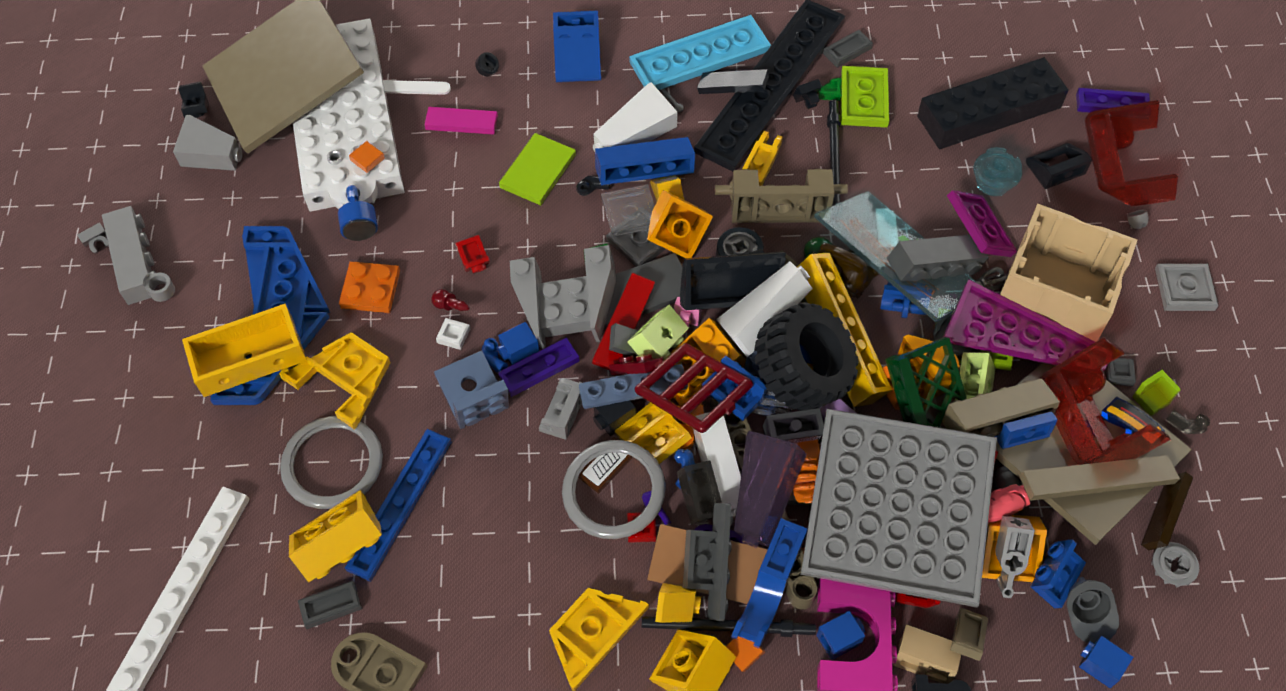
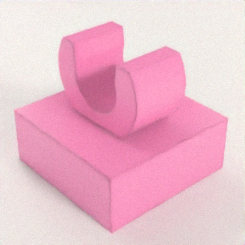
(690, 317)

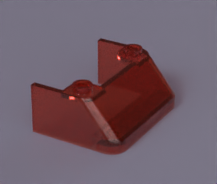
(1113, 130)
(1078, 416)

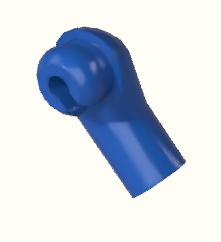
(491, 354)
(684, 457)

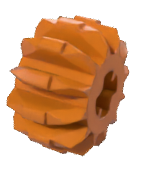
(805, 483)

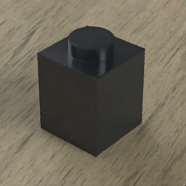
(613, 415)

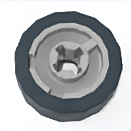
(738, 239)

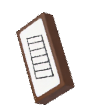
(603, 469)

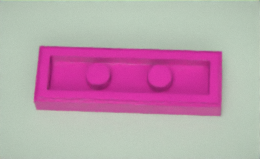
(461, 120)

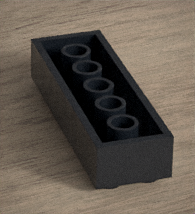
(992, 103)

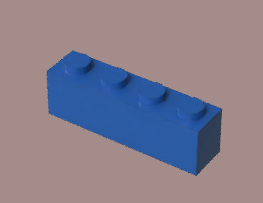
(644, 160)

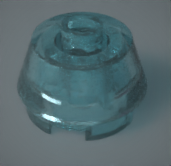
(997, 171)

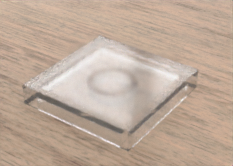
(628, 209)

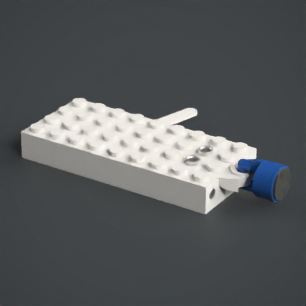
(342, 125)

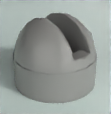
(1138, 219)

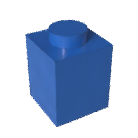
(517, 344)
(841, 635)
(1105, 661)

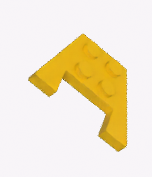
(350, 365)

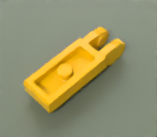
(763, 156)

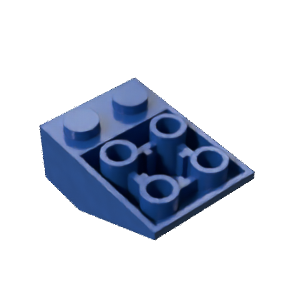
(576, 46)

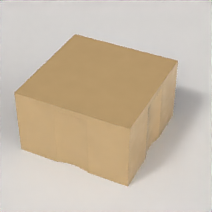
(1069, 271)

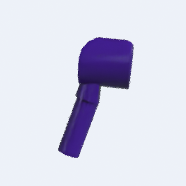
(646, 497)

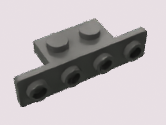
(708, 561)

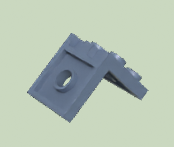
(473, 405)

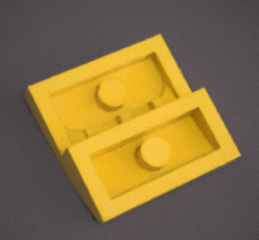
(654, 431)

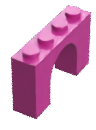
(875, 609)

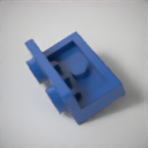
(750, 400)
(1058, 573)

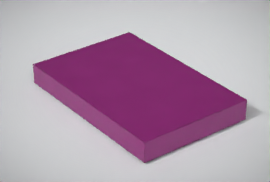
(981, 224)

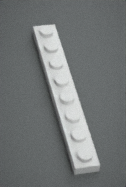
(179, 592)

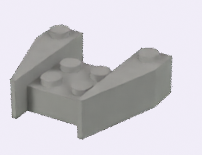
(566, 304)

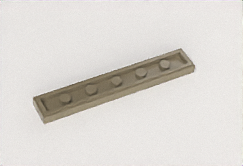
(1098, 477)

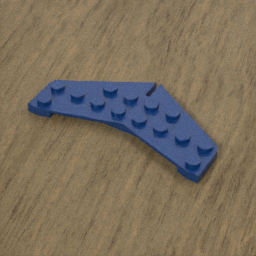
(276, 278)

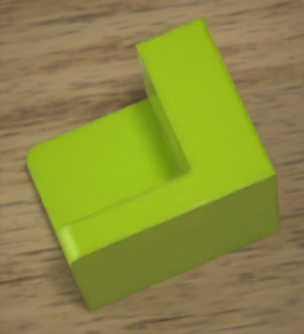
(1156, 393)

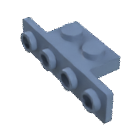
(622, 387)

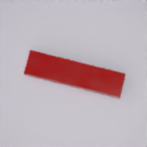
(627, 314)

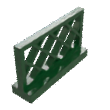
(907, 386)

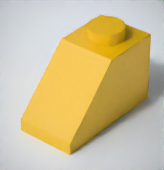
(677, 604)

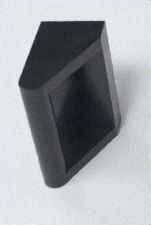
(1059, 173)

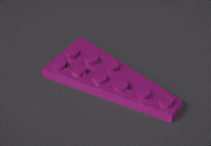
(1005, 327)

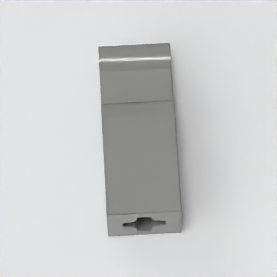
(1013, 551)

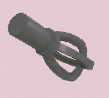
(984, 279)

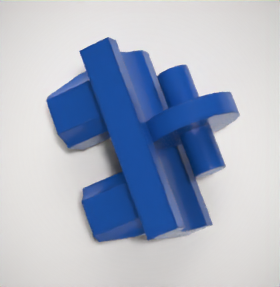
(894, 300)

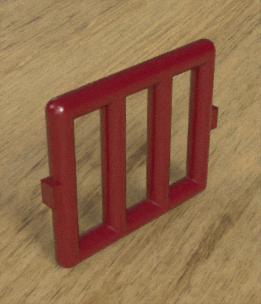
(702, 361)

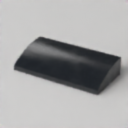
(725, 279)

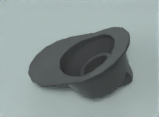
(1092, 610)

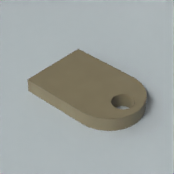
(377, 665)

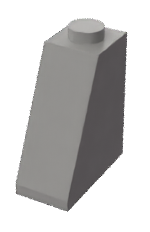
(206, 146)

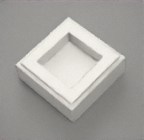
(453, 333)

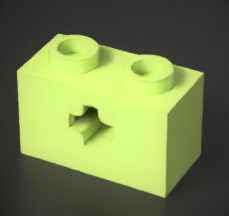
(659, 334)
(977, 373)

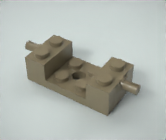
(762, 203)

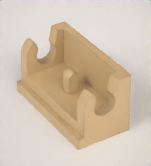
(927, 655)

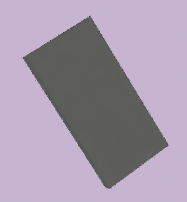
(665, 273)

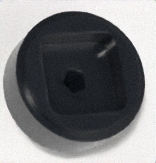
(487, 64)

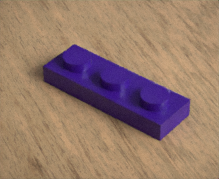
(1097, 99)
(539, 367)

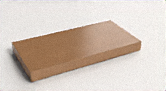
(669, 556)

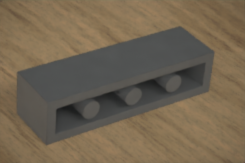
(936, 258)

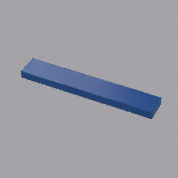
(401, 502)

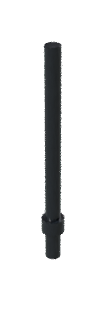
(833, 124)
(785, 627)

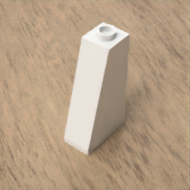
(638, 121)
(770, 298)
(717, 447)

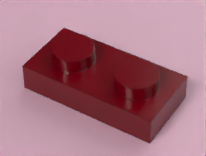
(630, 365)

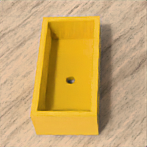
(220, 354)

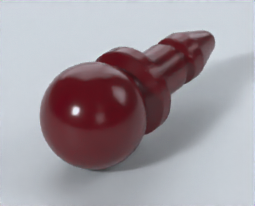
(444, 300)

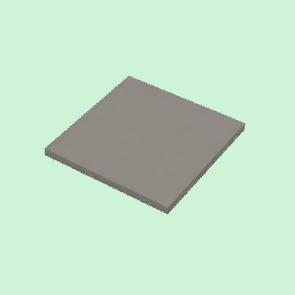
(900, 507)

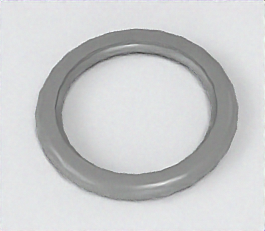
(328, 502)
(624, 530)

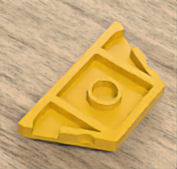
(592, 630)

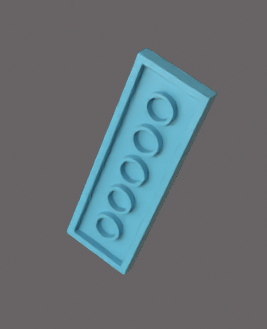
(700, 53)

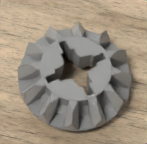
(1187, 563)

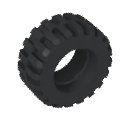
(787, 371)

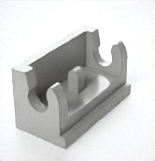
(562, 409)

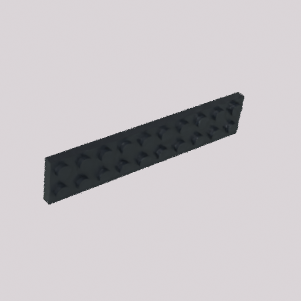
(788, 62)

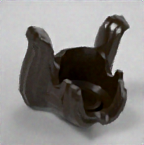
(855, 271)

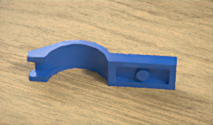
(770, 582)

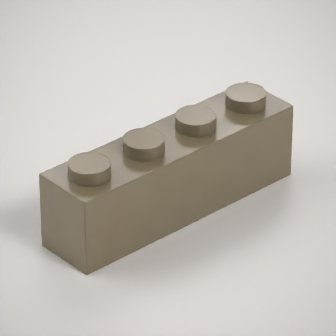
(988, 412)

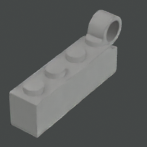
(131, 259)

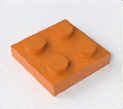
(369, 287)

